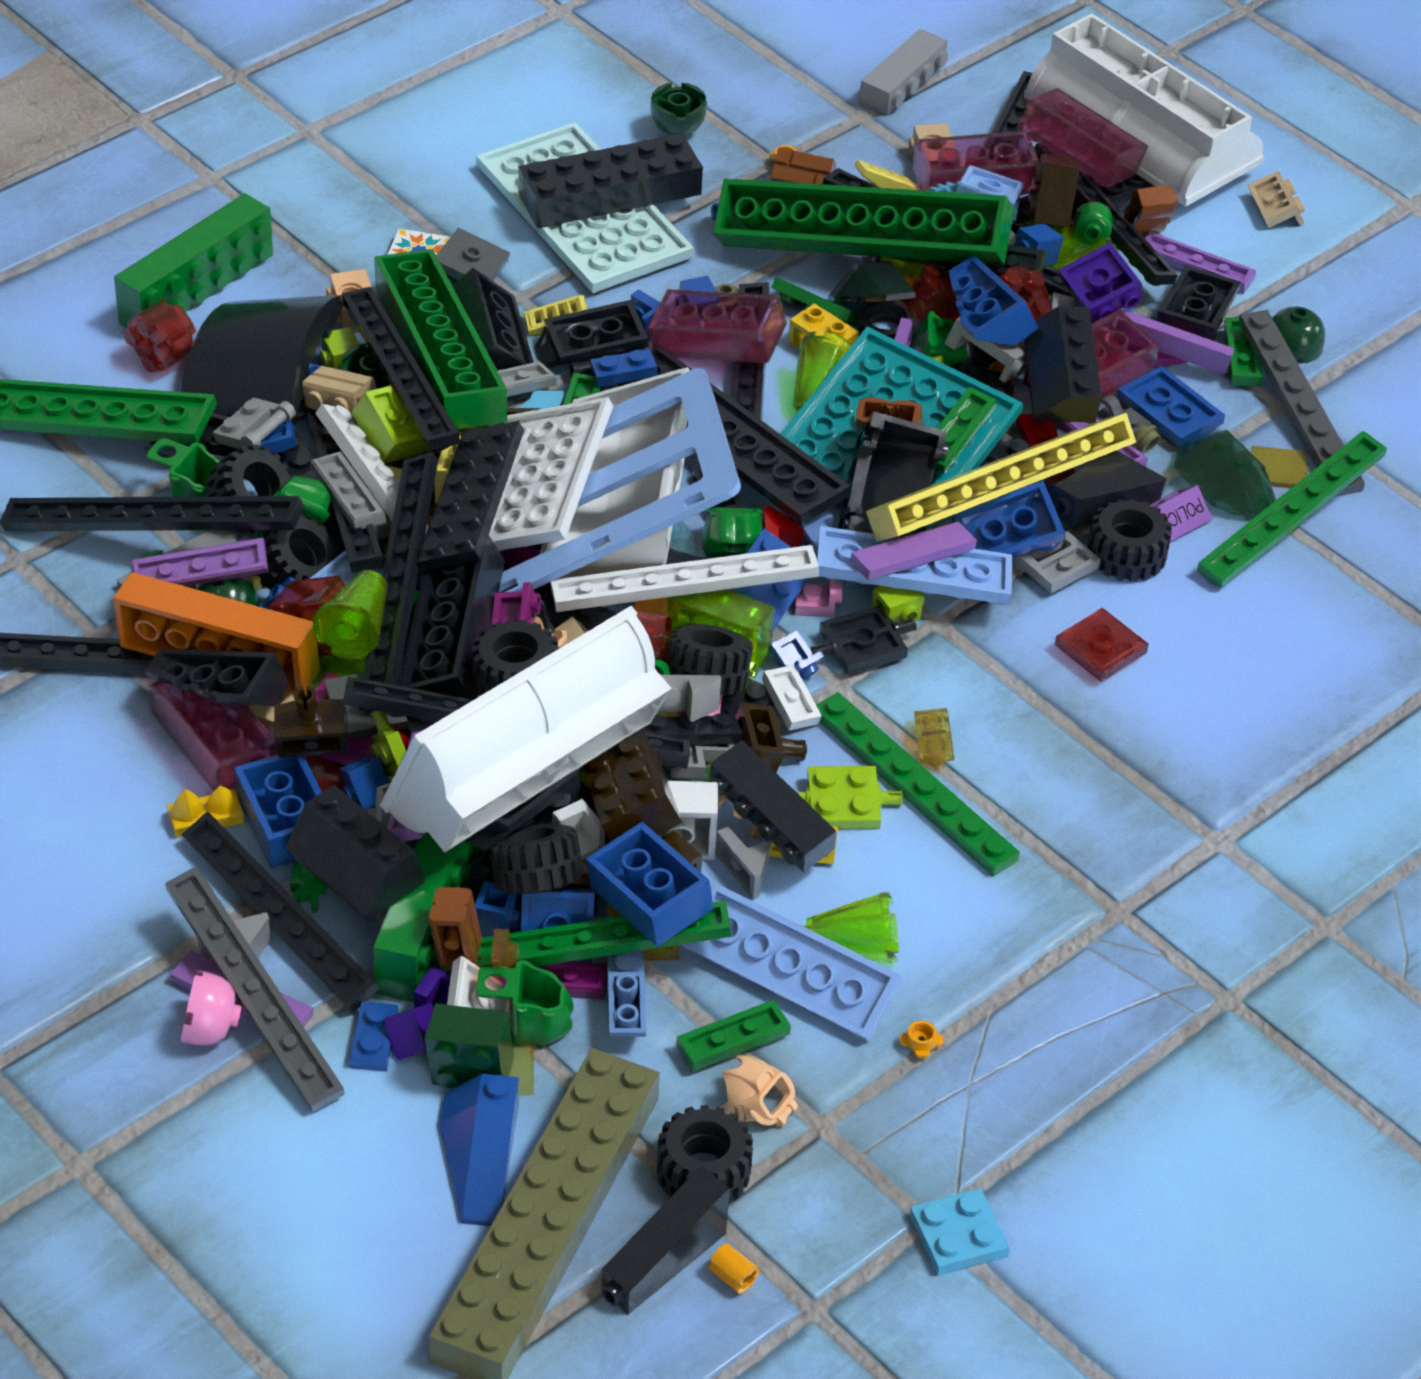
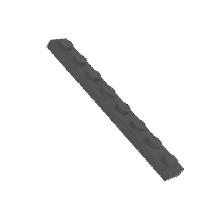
(1293, 389)
(255, 989)

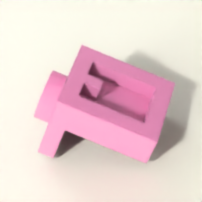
(818, 599)

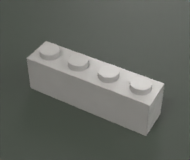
(903, 72)

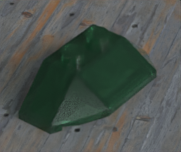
(1225, 474)

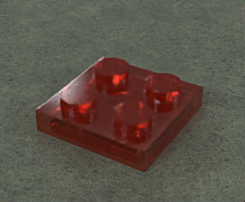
(1101, 644)

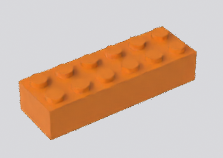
(172, 616)

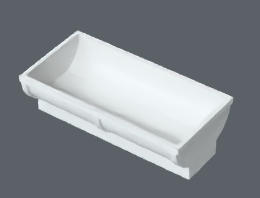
(1191, 132)
(637, 494)
(528, 732)

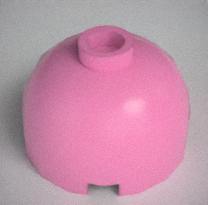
(209, 1010)

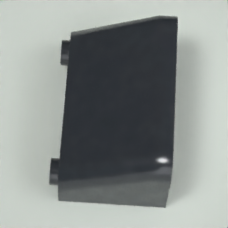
(887, 464)

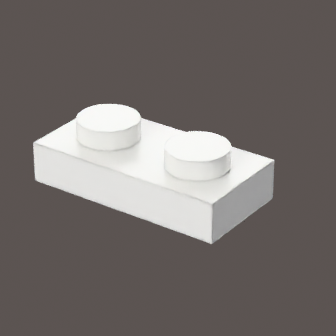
(791, 697)

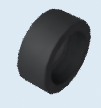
(883, 311)

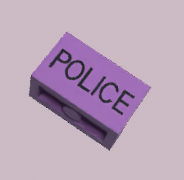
(1184, 510)

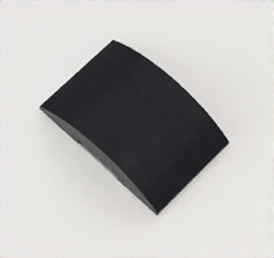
(258, 350)

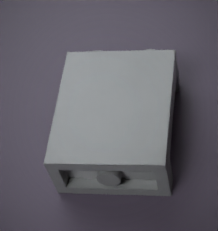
(1010, 355)

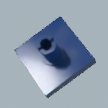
(557, 909)

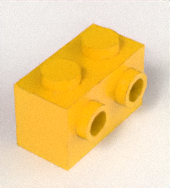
(819, 320)

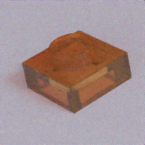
(503, 950)

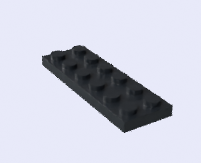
(470, 496)

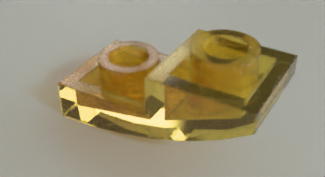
(934, 736)

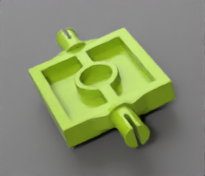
(387, 744)
(848, 796)

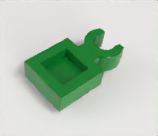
(306, 886)

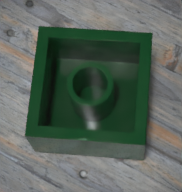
(467, 1043)

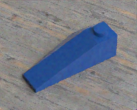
(989, 305)
(478, 1141)

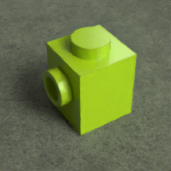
(336, 346)
(898, 603)

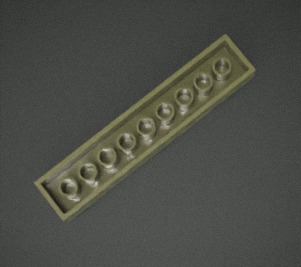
(544, 1218)

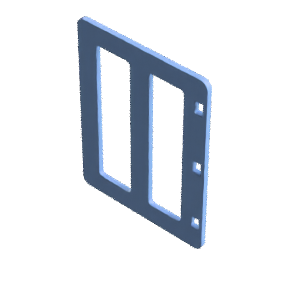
(702, 436)

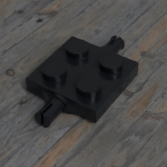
(864, 639)

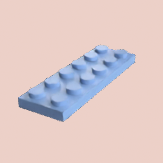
(965, 575)
(800, 965)

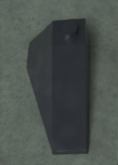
(871, 282)
(222, 675)

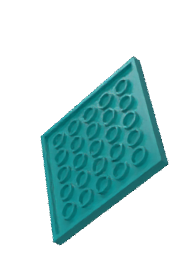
(892, 372)

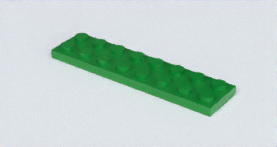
(104, 411)

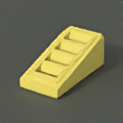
(883, 178)
(558, 308)

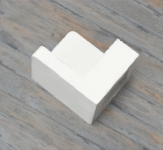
(585, 821)

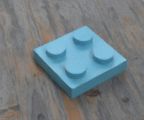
(959, 1231)

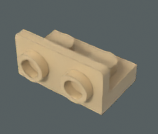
(1275, 199)

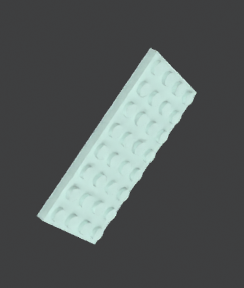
(598, 248)

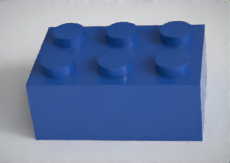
(272, 798)
(650, 883)

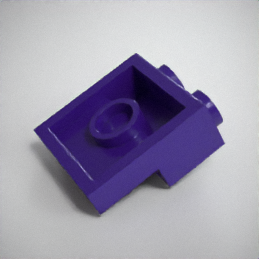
(1102, 282)

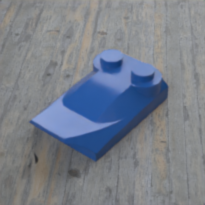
(1015, 522)

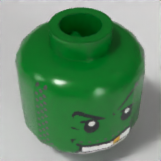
(1092, 223)

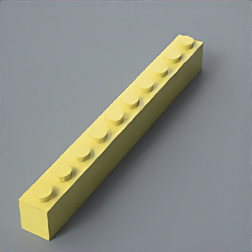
(1000, 477)

